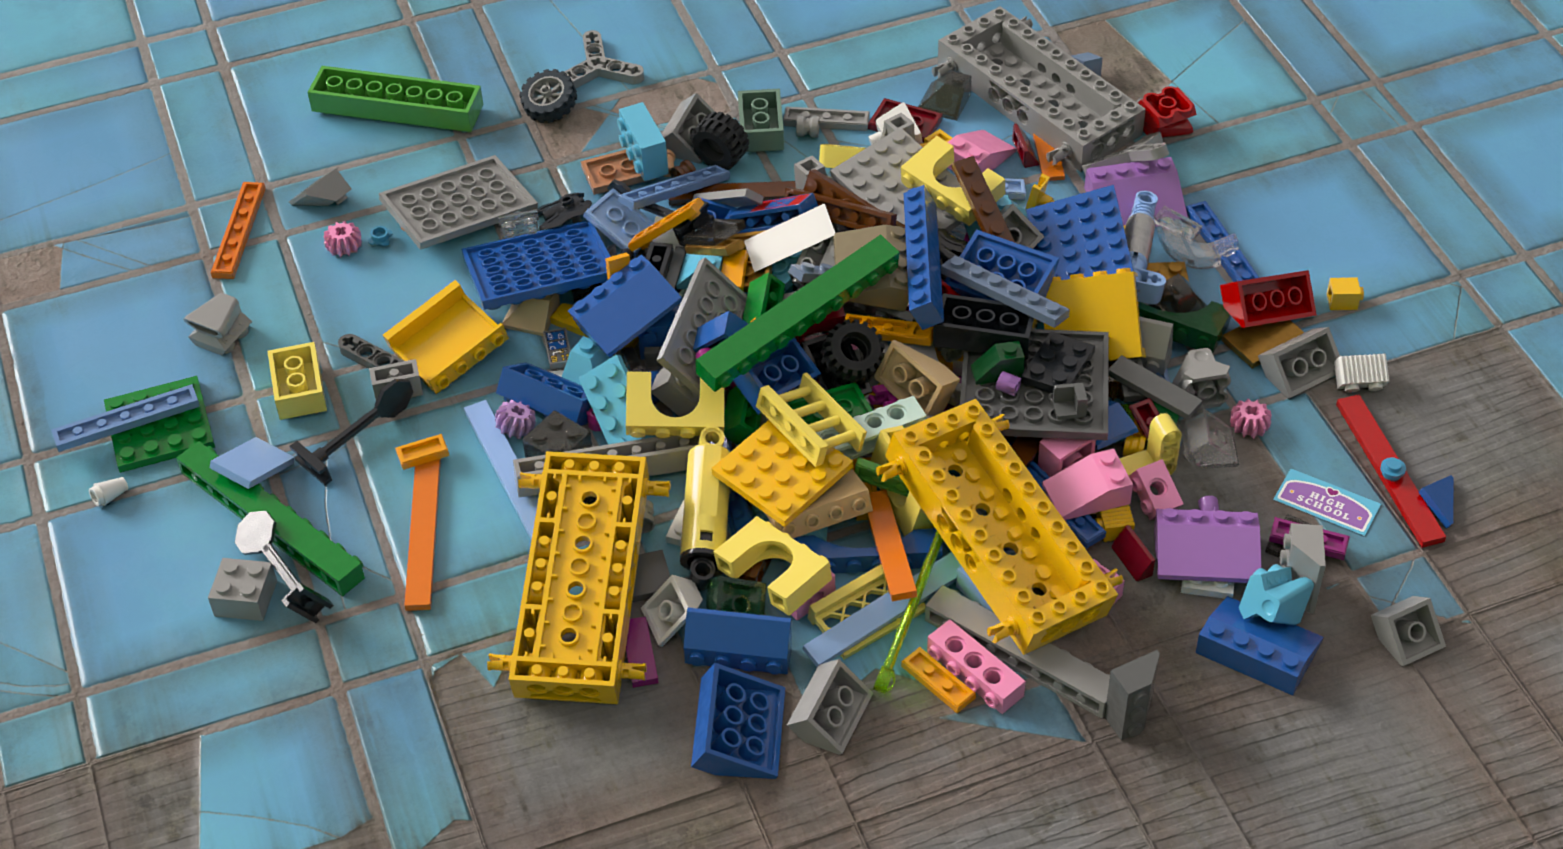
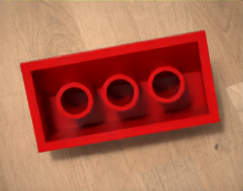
(1269, 299)

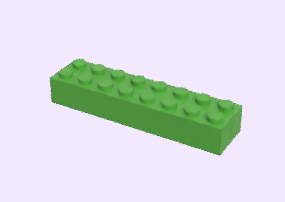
(396, 98)

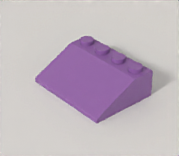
(1129, 178)
(1207, 545)

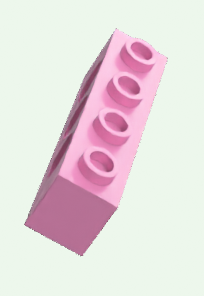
(961, 652)

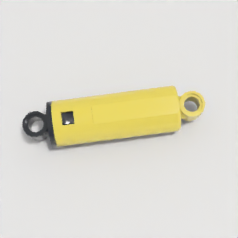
(704, 508)

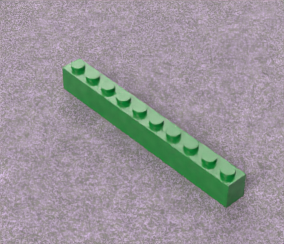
(797, 313)
(292, 533)

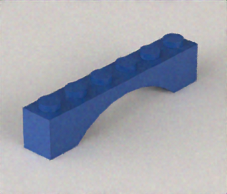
(865, 559)

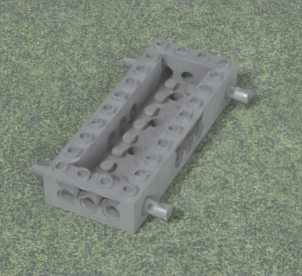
(1041, 88)

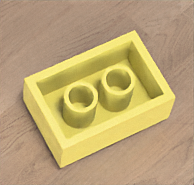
(297, 380)

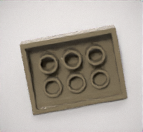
(892, 288)

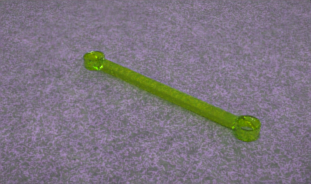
(887, 670)

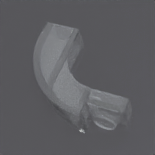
(1195, 254)

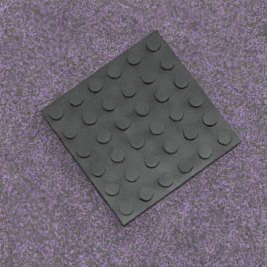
(1032, 409)

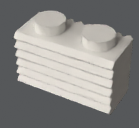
(1361, 372)

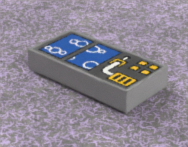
(557, 347)

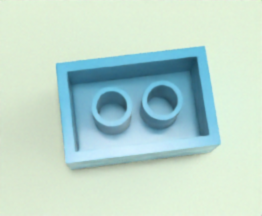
(643, 141)

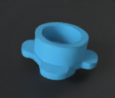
(380, 236)

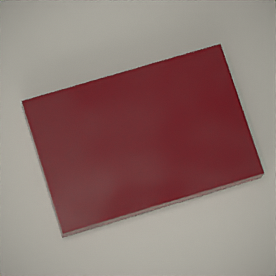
(925, 119)

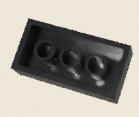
(980, 324)

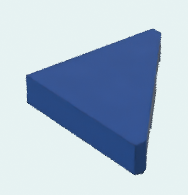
(1440, 498)

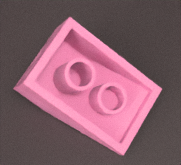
(985, 147)
(1090, 485)

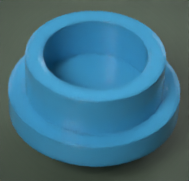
(1393, 469)

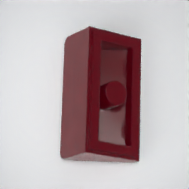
(1024, 147)
(1144, 413)
(1134, 554)

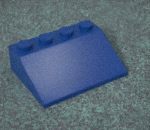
(1009, 260)
(625, 305)
(1257, 647)
(738, 724)

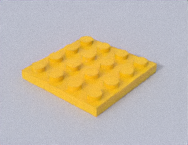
(777, 475)

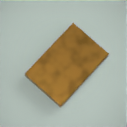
(1255, 340)

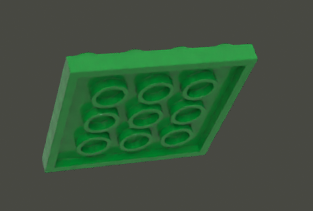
(162, 438)

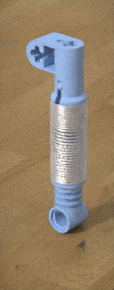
(1139, 235)

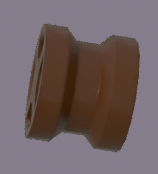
(684, 168)

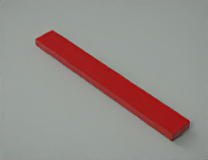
(1402, 491)

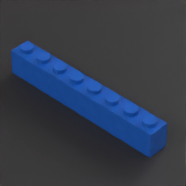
(923, 258)

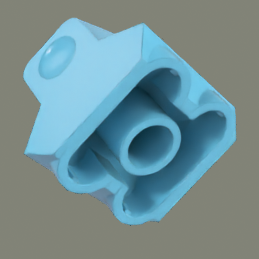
(1276, 596)

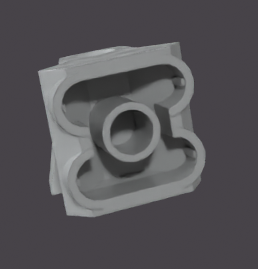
(218, 324)
(1204, 377)

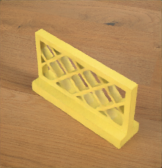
(849, 596)

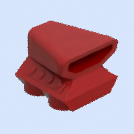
(1168, 112)

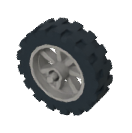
(553, 104)

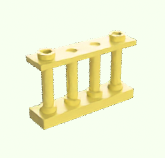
(798, 431)

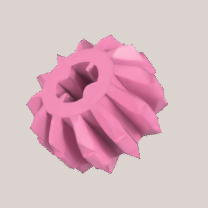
(342, 239)
(1250, 418)

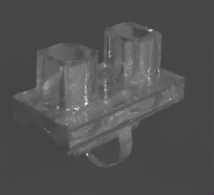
(519, 223)

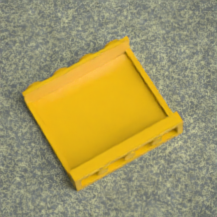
(1102, 305)
(445, 337)

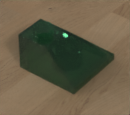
(736, 595)

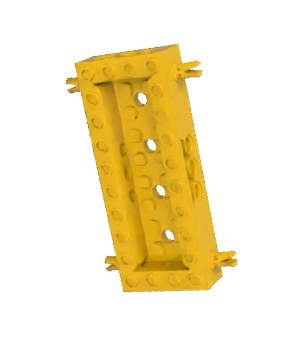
(1017, 519)
(599, 616)

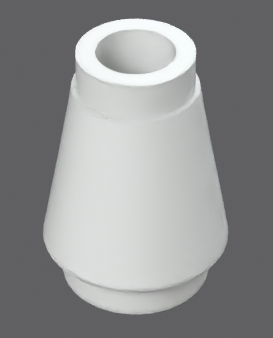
(107, 491)

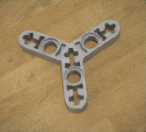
(599, 66)
(1146, 149)

